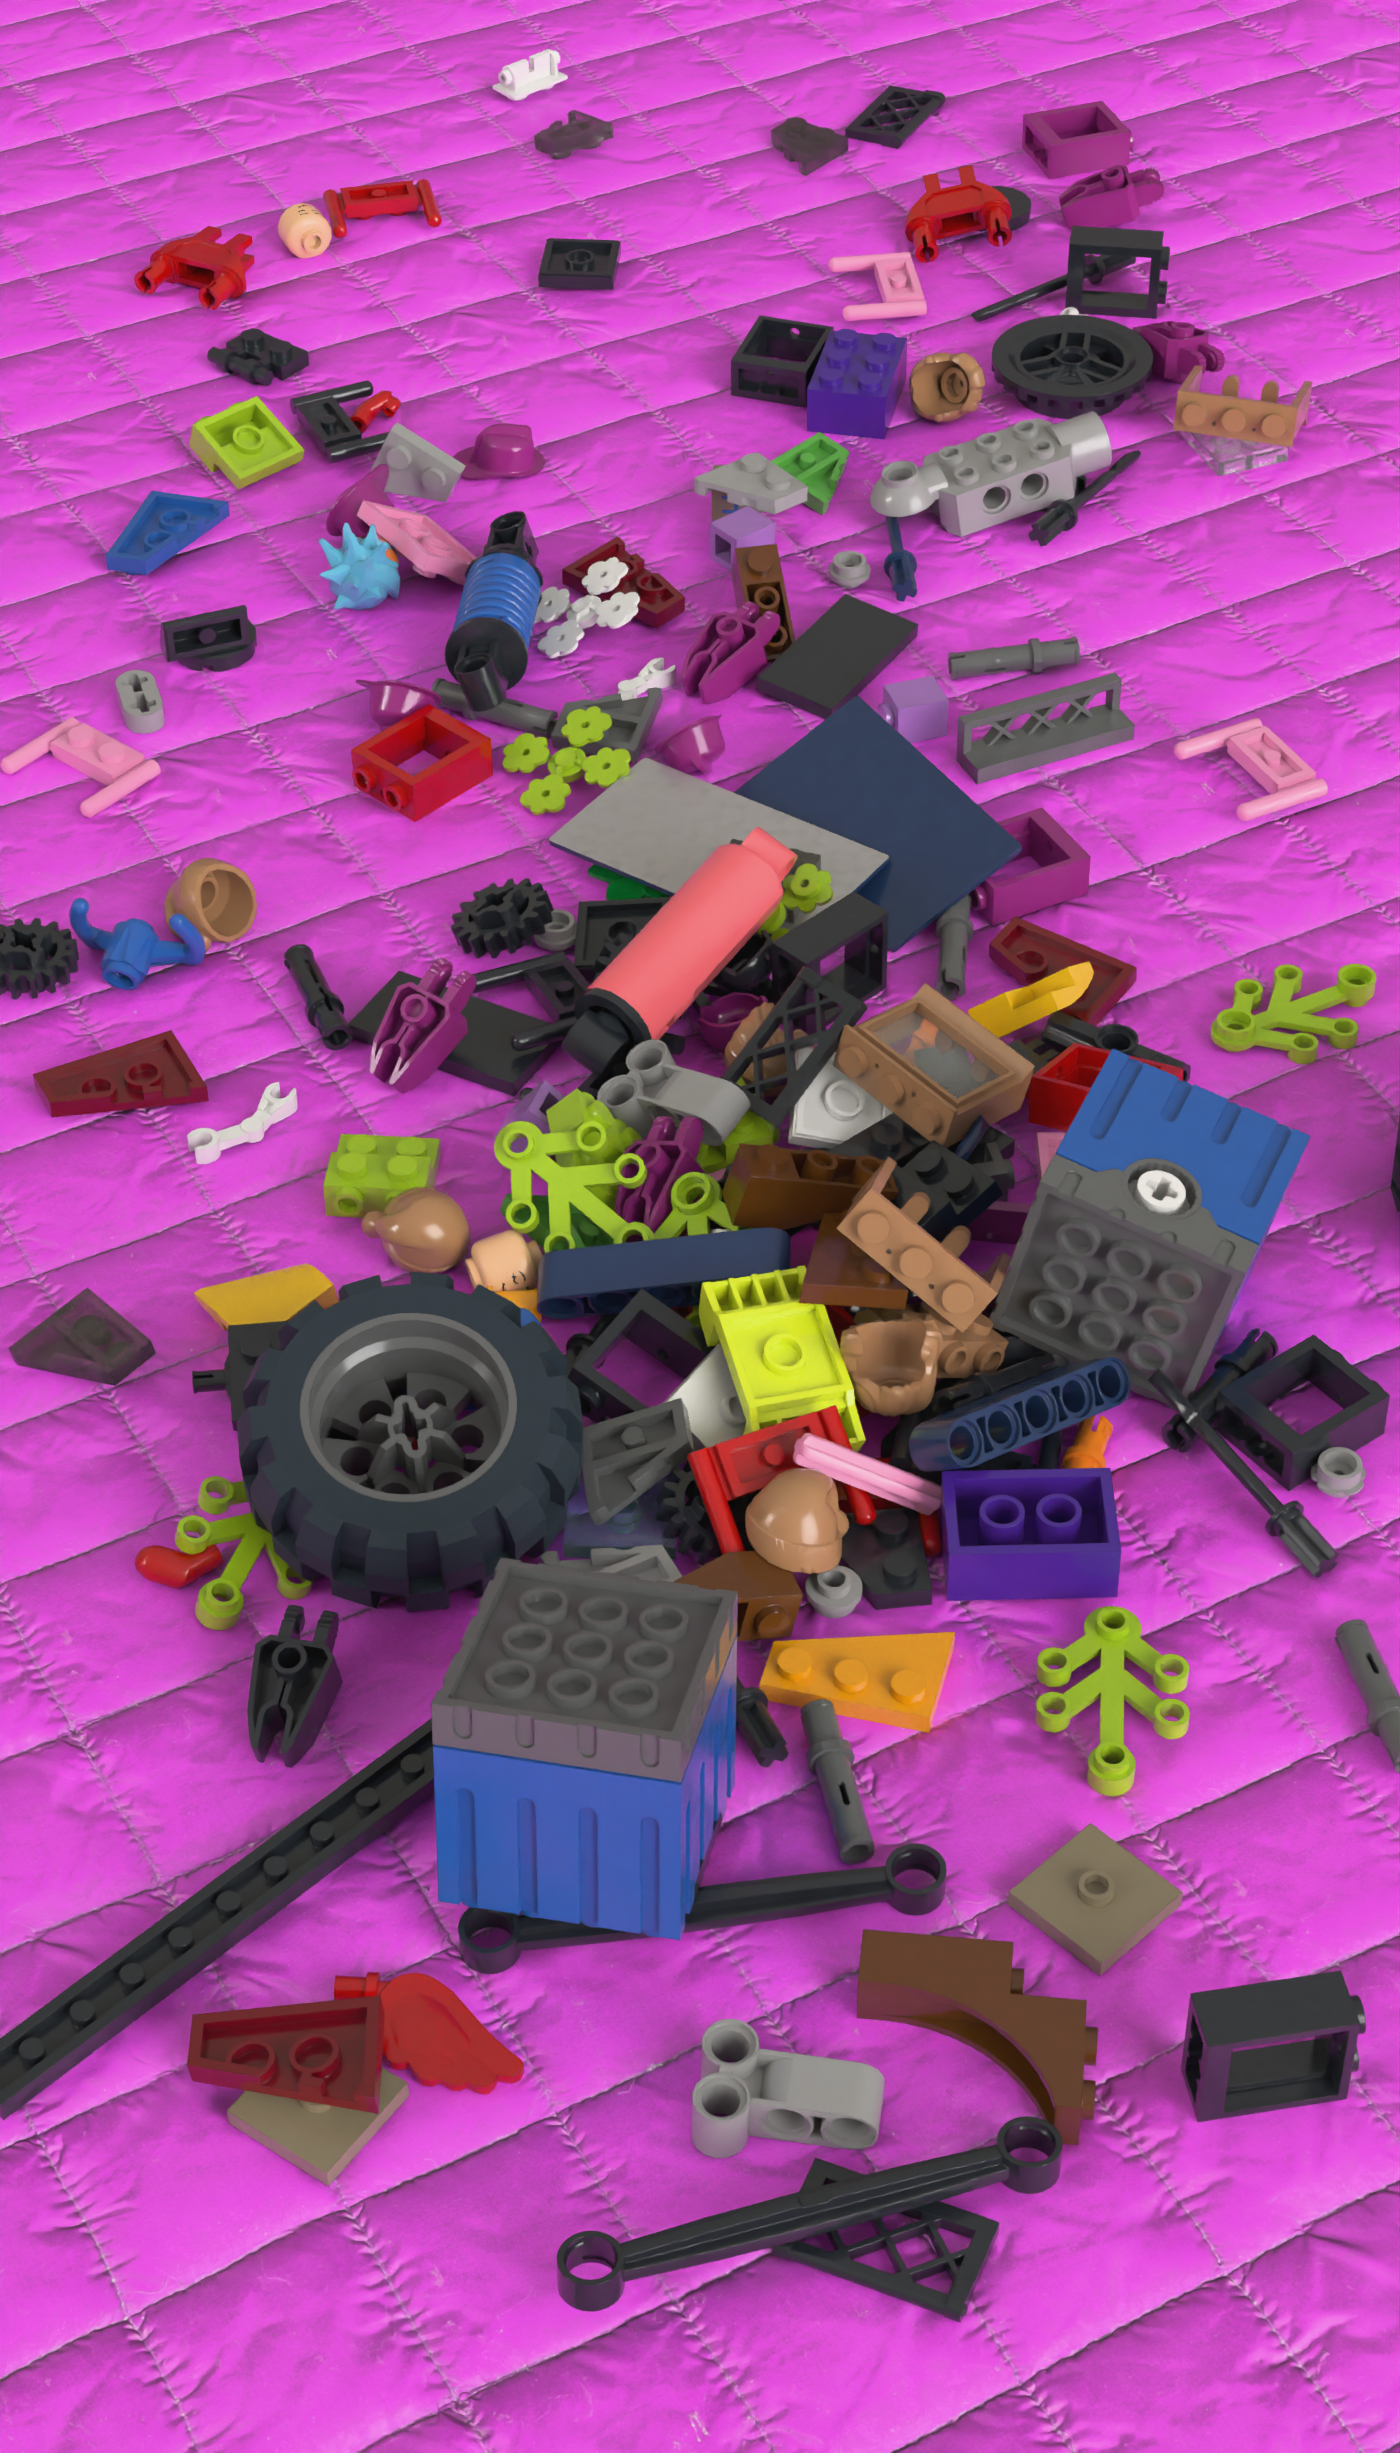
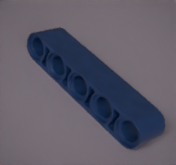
(670, 1269)
(1019, 1414)

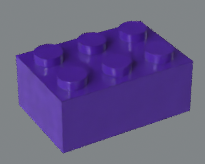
(857, 384)
(1029, 1534)

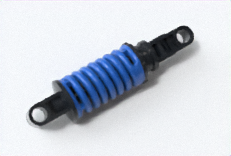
(496, 614)

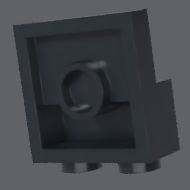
(954, 1187)

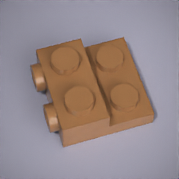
(960, 1353)

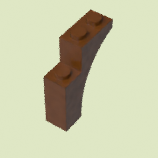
(978, 1998)

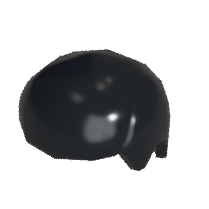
(749, 966)

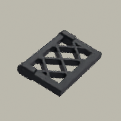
(895, 134)
(826, 1041)
(902, 2284)

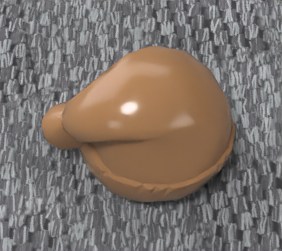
(214, 898)
(421, 1230)
(798, 1522)

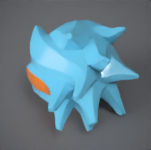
(361, 570)

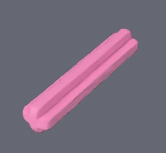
(867, 1474)

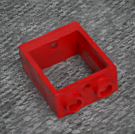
(463, 762)
(1064, 1082)

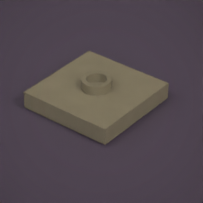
(1095, 1899)
(312, 2134)

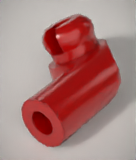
(370, 408)
(176, 1567)

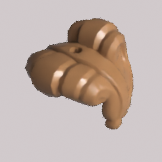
(946, 386)

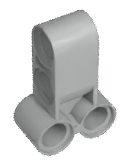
(662, 1089)
(780, 2096)

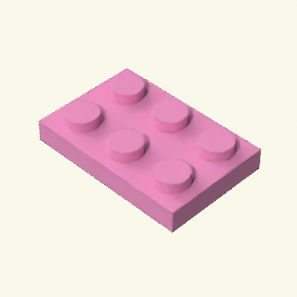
(419, 540)

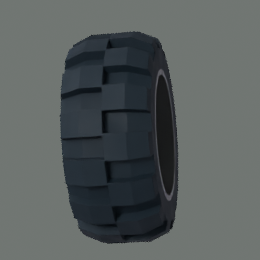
(426, 1527)

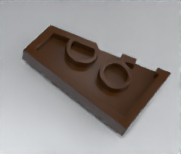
(846, 1274)

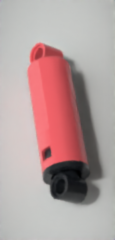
(679, 951)

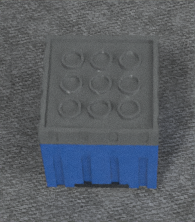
(1147, 1225)
(586, 1747)

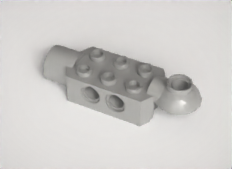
(996, 474)

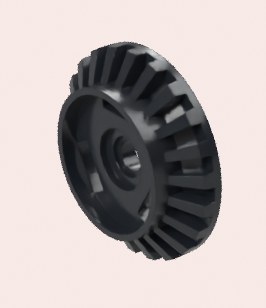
(1071, 364)

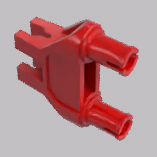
(955, 212)
(201, 264)

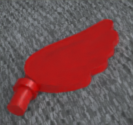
(434, 2033)

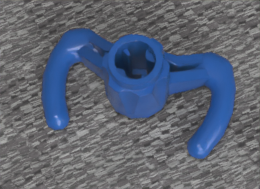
(135, 946)

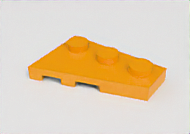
(865, 1677)

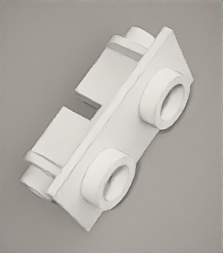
(519, 81)

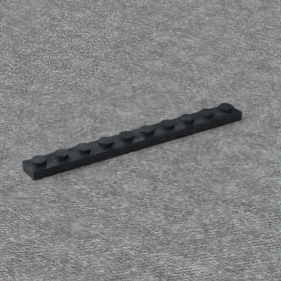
(213, 1920)

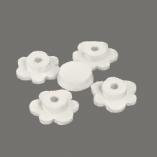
(587, 610)

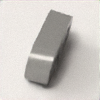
(137, 694)

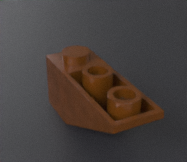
(760, 580)
(794, 1187)
(766, 1593)

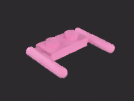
(896, 282)
(92, 754)
(1266, 760)

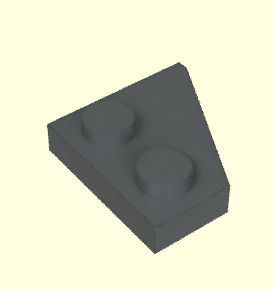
(630, 722)
(632, 1455)

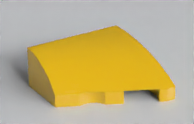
(1030, 1003)
(267, 1296)

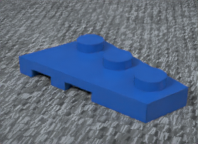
(162, 529)

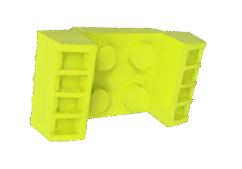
(778, 1350)

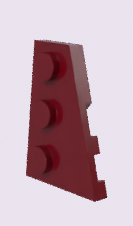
(658, 598)
(1035, 953)
(123, 1078)
(295, 2051)

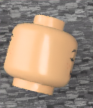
(304, 230)
(504, 1262)

